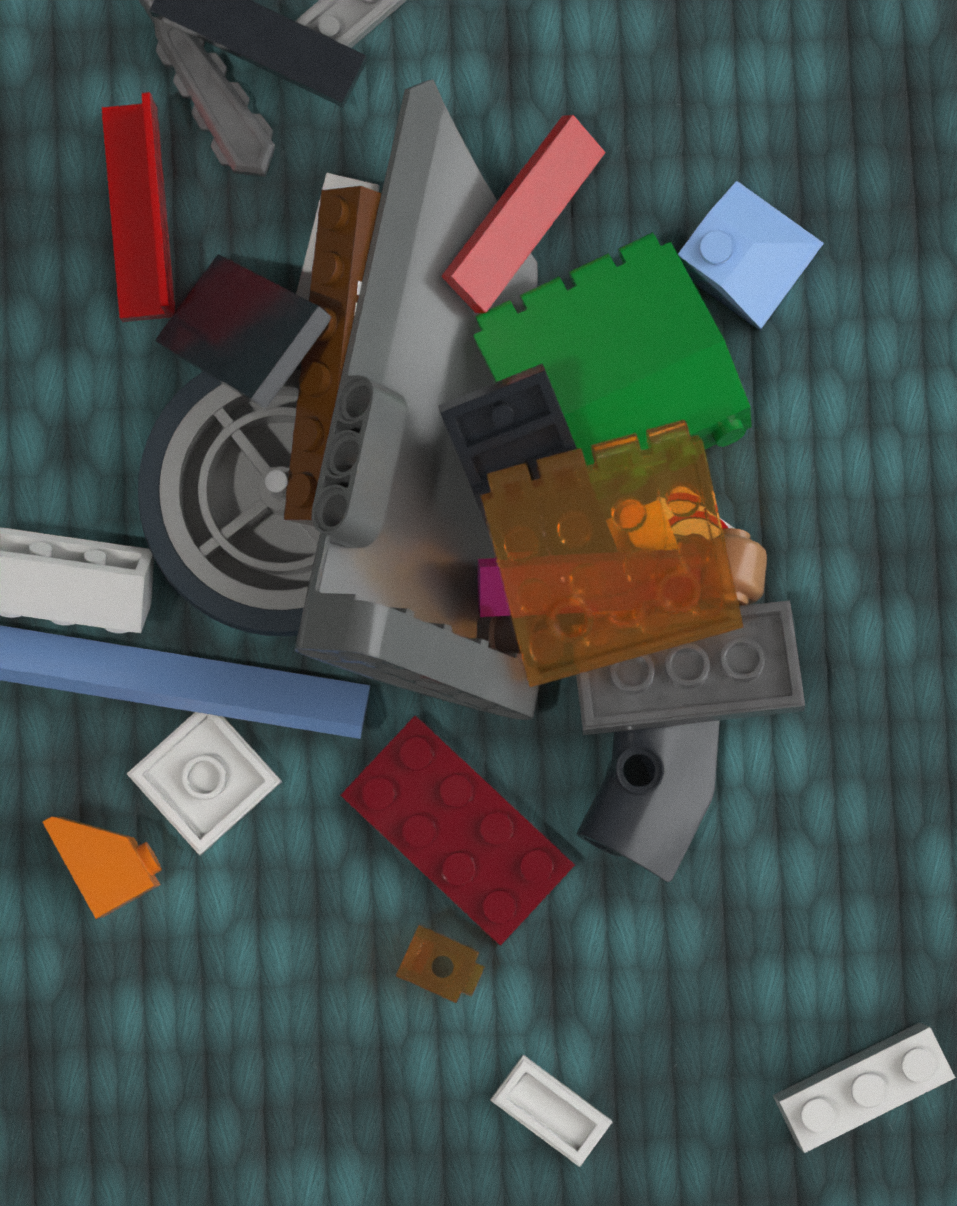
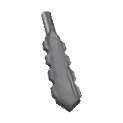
(219, 105)

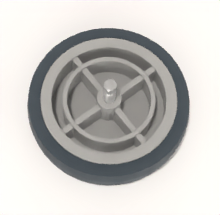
(217, 506)

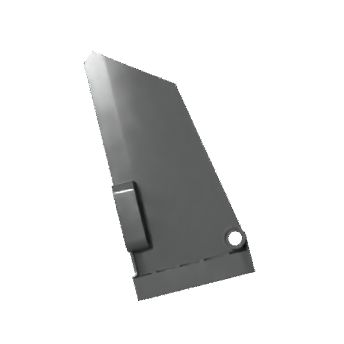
(392, 500)

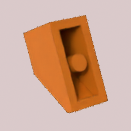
(104, 864)

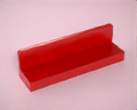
(138, 211)

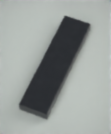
(269, 43)

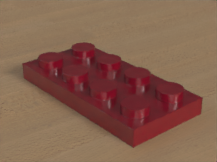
(457, 830)

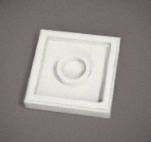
(204, 779)

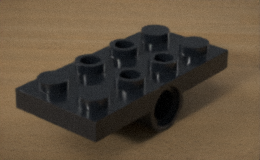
(506, 427)

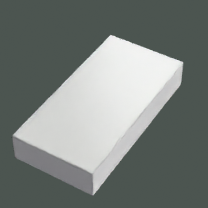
(551, 1110)

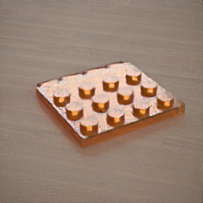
(611, 553)

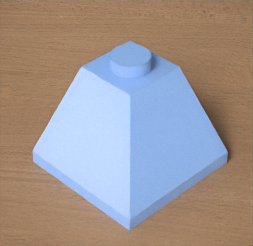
(748, 254)

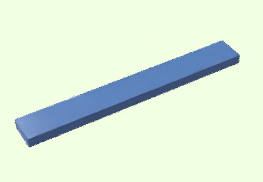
(183, 682)

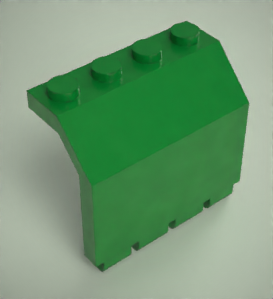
(623, 349)

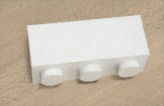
(75, 581)
(863, 1086)

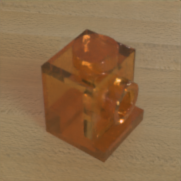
(418, 960)

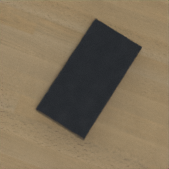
(243, 330)

